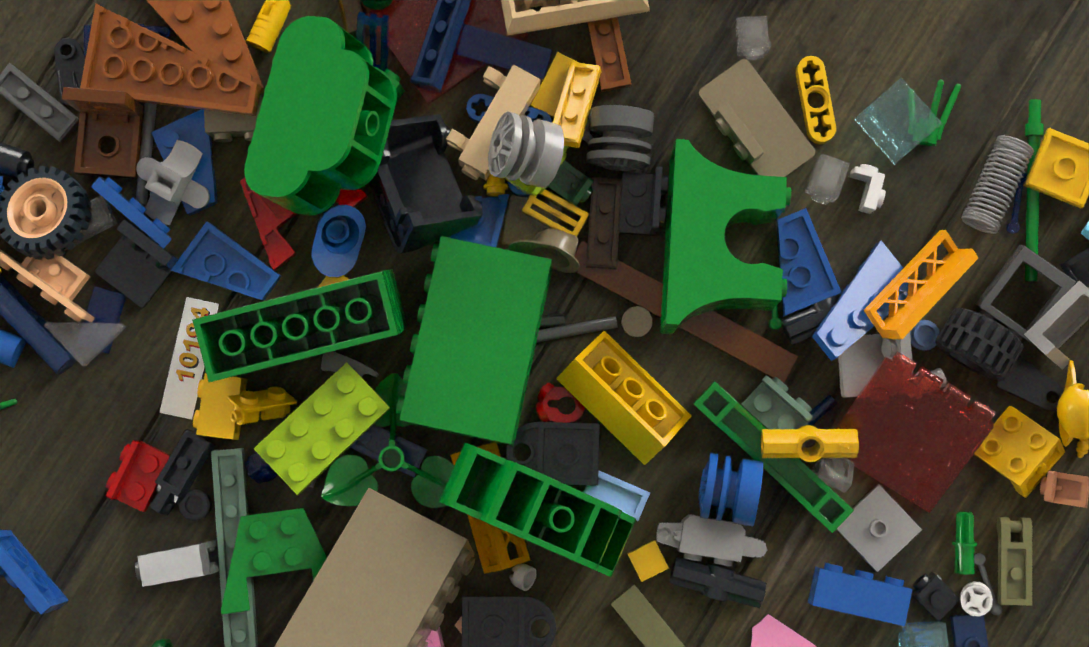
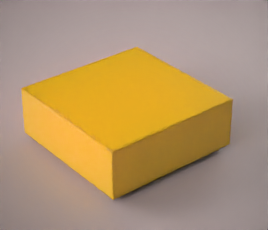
(648, 560)

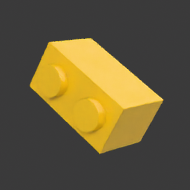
(215, 408)

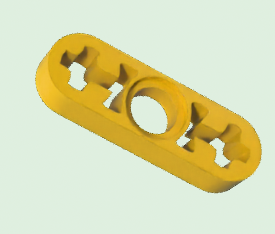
(804, 80)

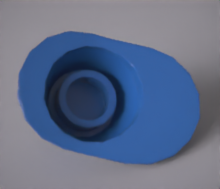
(338, 240)

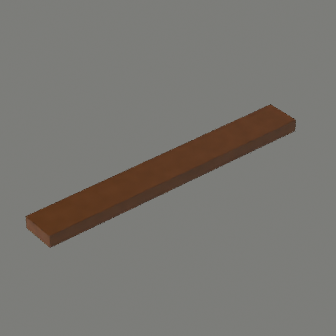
(708, 326)

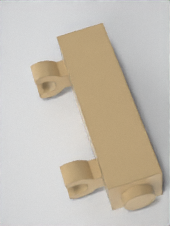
(515, 96)

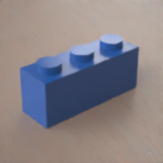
(860, 594)

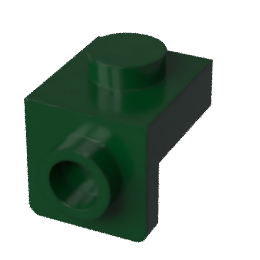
(571, 184)

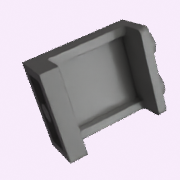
(1061, 323)

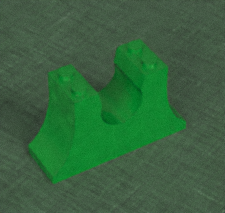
(697, 264)

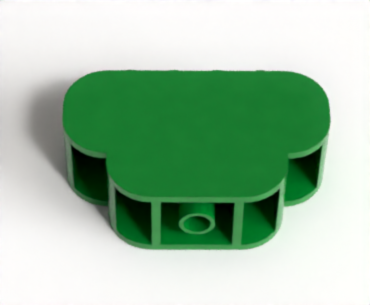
(319, 118)
(538, 509)

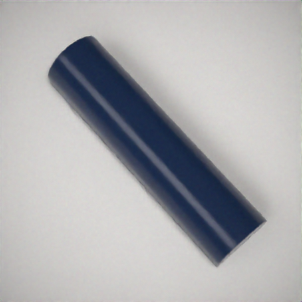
(440, 44)
(31, 328)

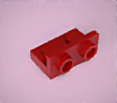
(137, 475)

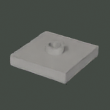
(878, 528)

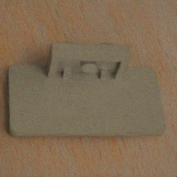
(755, 121)

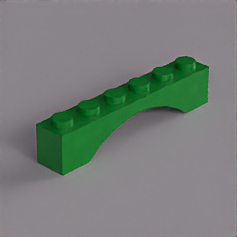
(789, 472)

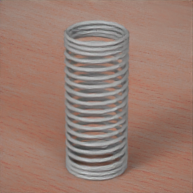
(1013, 150)

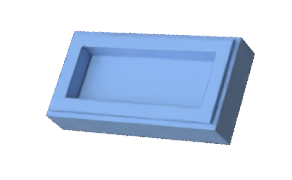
(619, 494)

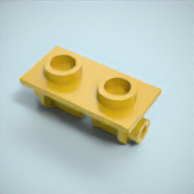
(271, 402)

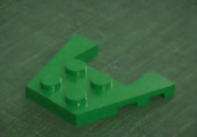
(270, 546)

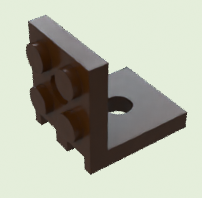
(101, 117)

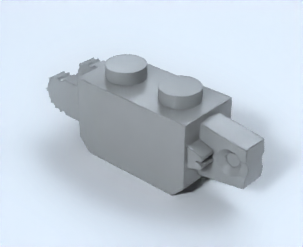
(710, 538)

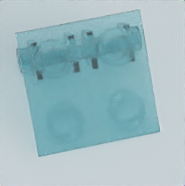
(898, 120)

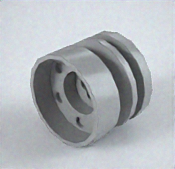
(525, 149)

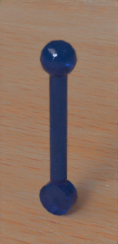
(1013, 226)

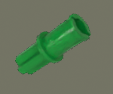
(964, 543)

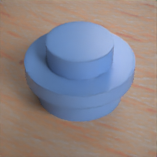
(924, 335)

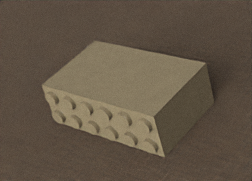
(381, 581)

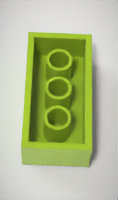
(322, 428)

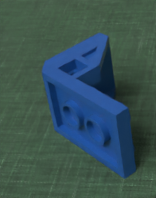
(26, 574)

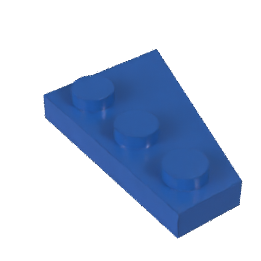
(191, 130)
(132, 210)
(490, 225)
(227, 264)

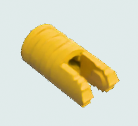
(268, 25)

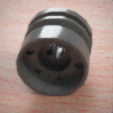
(620, 132)

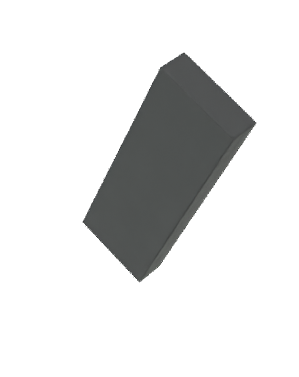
(37, 103)

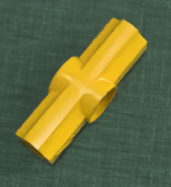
(829, 443)

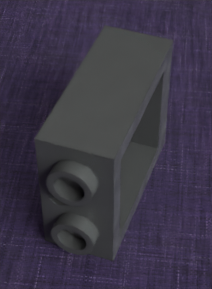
(1025, 255)

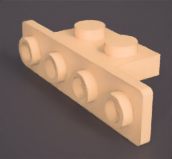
(56, 278)

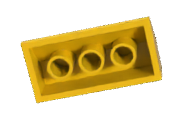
(624, 397)

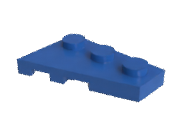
(803, 263)

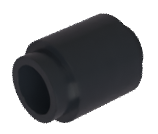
(14, 161)

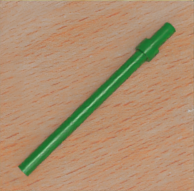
(1033, 131)

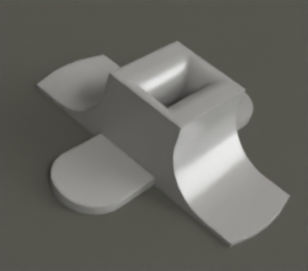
(172, 182)

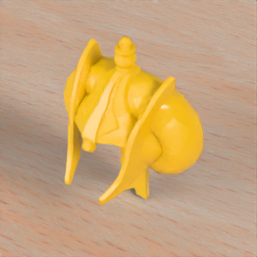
(1074, 413)

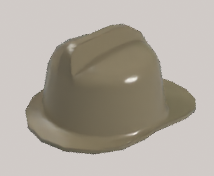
(552, 245)

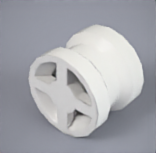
(978, 604)

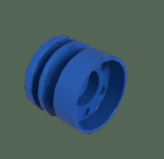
(731, 489)

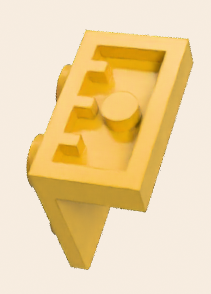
(1020, 450)

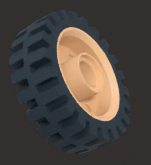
(64, 211)

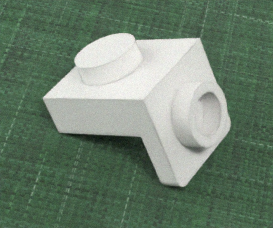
(873, 193)

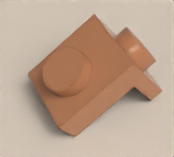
(1065, 489)

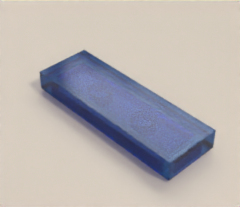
(503, 51)

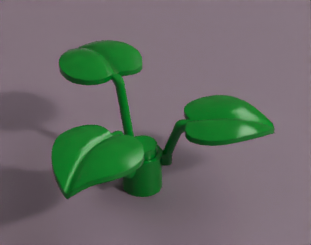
(351, 478)

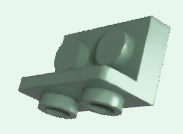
(775, 407)

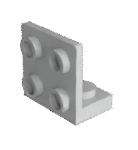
(864, 357)

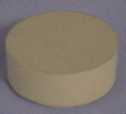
(636, 322)

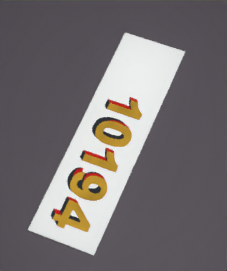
(186, 363)

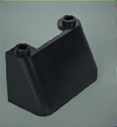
(418, 187)

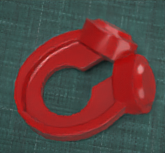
(546, 413)

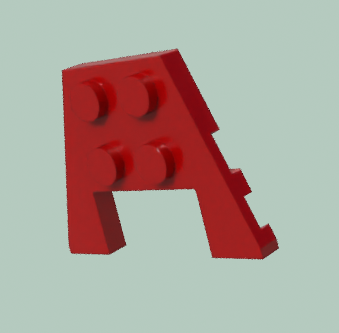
(271, 217)

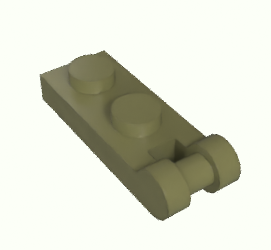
(1014, 561)

